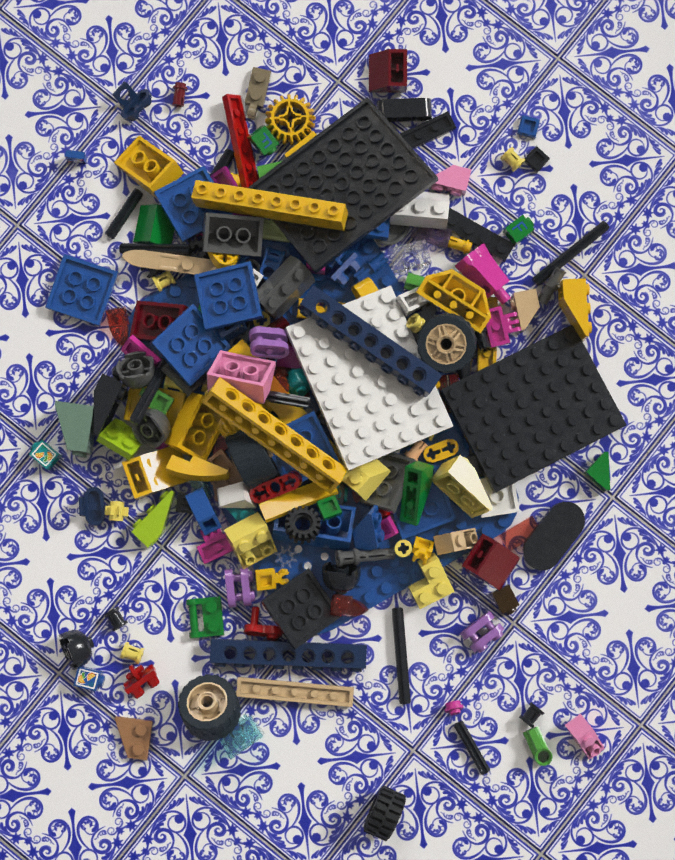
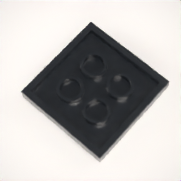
(300, 608)

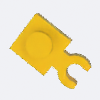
(422, 549)
(267, 578)

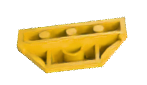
(457, 296)

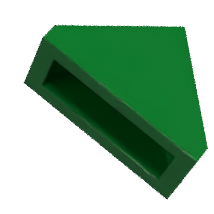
(599, 472)

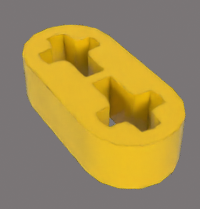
(439, 446)

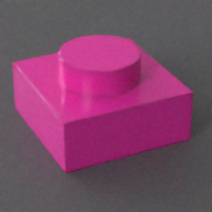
(389, 527)

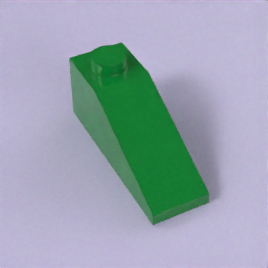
(415, 491)

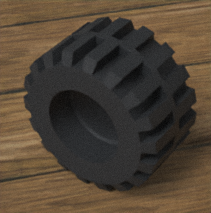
(384, 813)

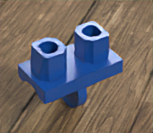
(337, 273)

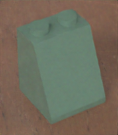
(77, 427)

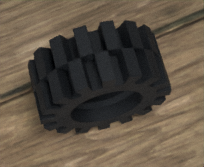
(300, 535)

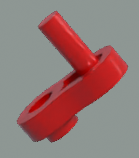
(254, 629)

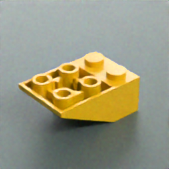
(574, 305)
(148, 473)

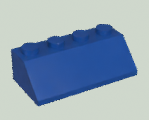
(333, 533)

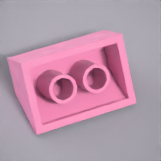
(245, 373)

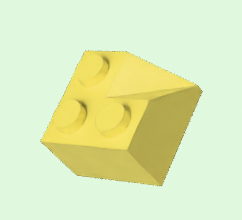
(365, 478)

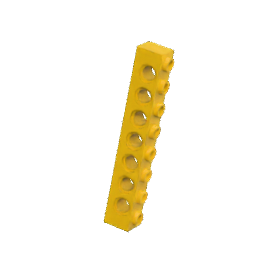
(270, 205)
(274, 435)

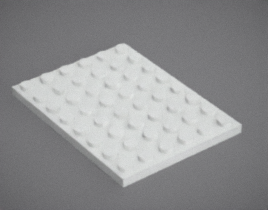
(360, 402)

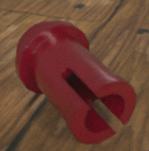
(179, 94)

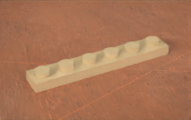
(295, 691)

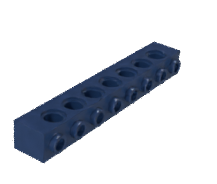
(364, 330)
(219, 646)

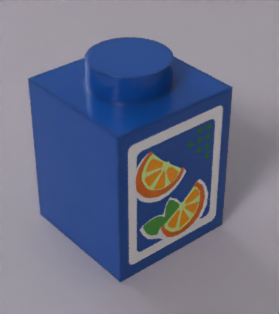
(89, 678)

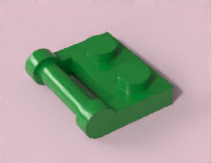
(211, 617)

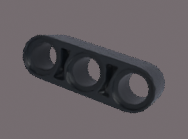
(405, 109)

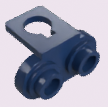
(134, 104)
(92, 506)

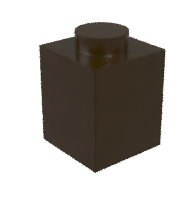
(505, 600)

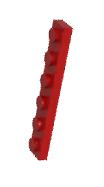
(239, 138)

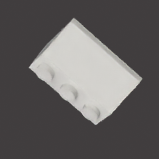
(426, 211)

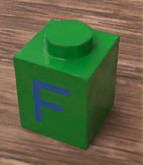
(263, 141)
(519, 230)

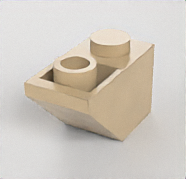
(526, 306)
(455, 541)

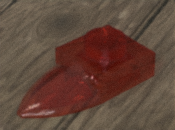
(118, 323)
(280, 374)
(347, 606)

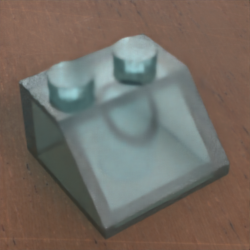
(242, 736)

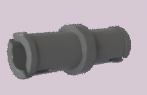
(551, 285)

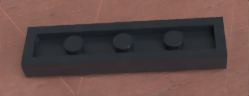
(478, 235)

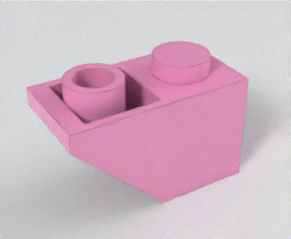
(453, 179)
(585, 736)

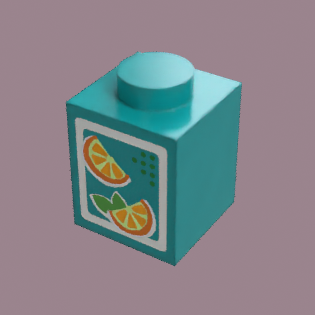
(44, 454)

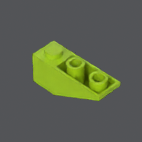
(154, 524)

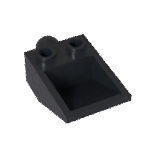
(107, 398)

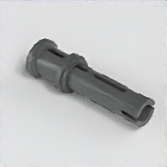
(355, 556)

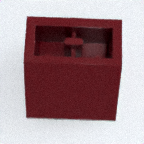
(388, 71)
(490, 562)

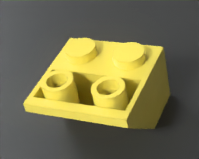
(250, 540)

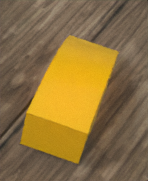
(196, 469)

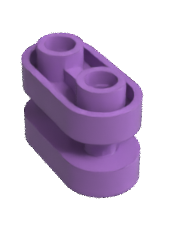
(268, 342)
(247, 594)
(480, 643)

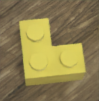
(433, 586)

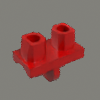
(138, 677)

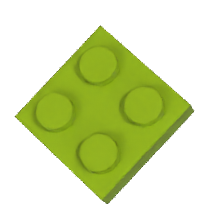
(120, 439)

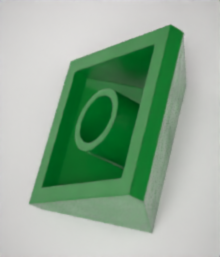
(153, 226)

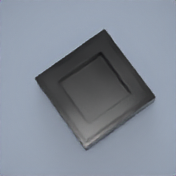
(536, 159)

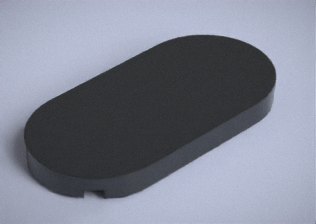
(553, 535)

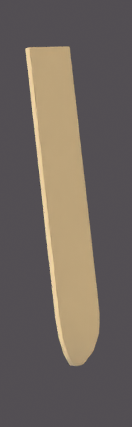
(168, 262)

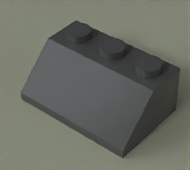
(232, 234)
(284, 287)

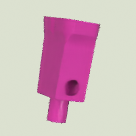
(484, 272)

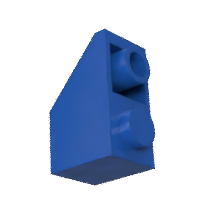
(203, 511)
(368, 531)

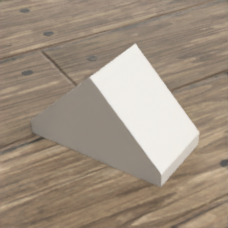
(411, 301)
(235, 496)

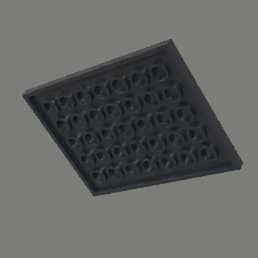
(352, 163)
(533, 408)

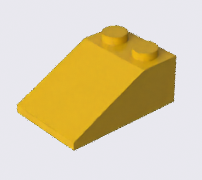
(148, 165)

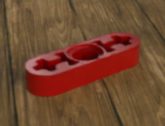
(283, 488)

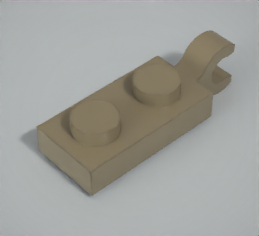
(257, 90)

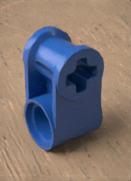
(272, 260)

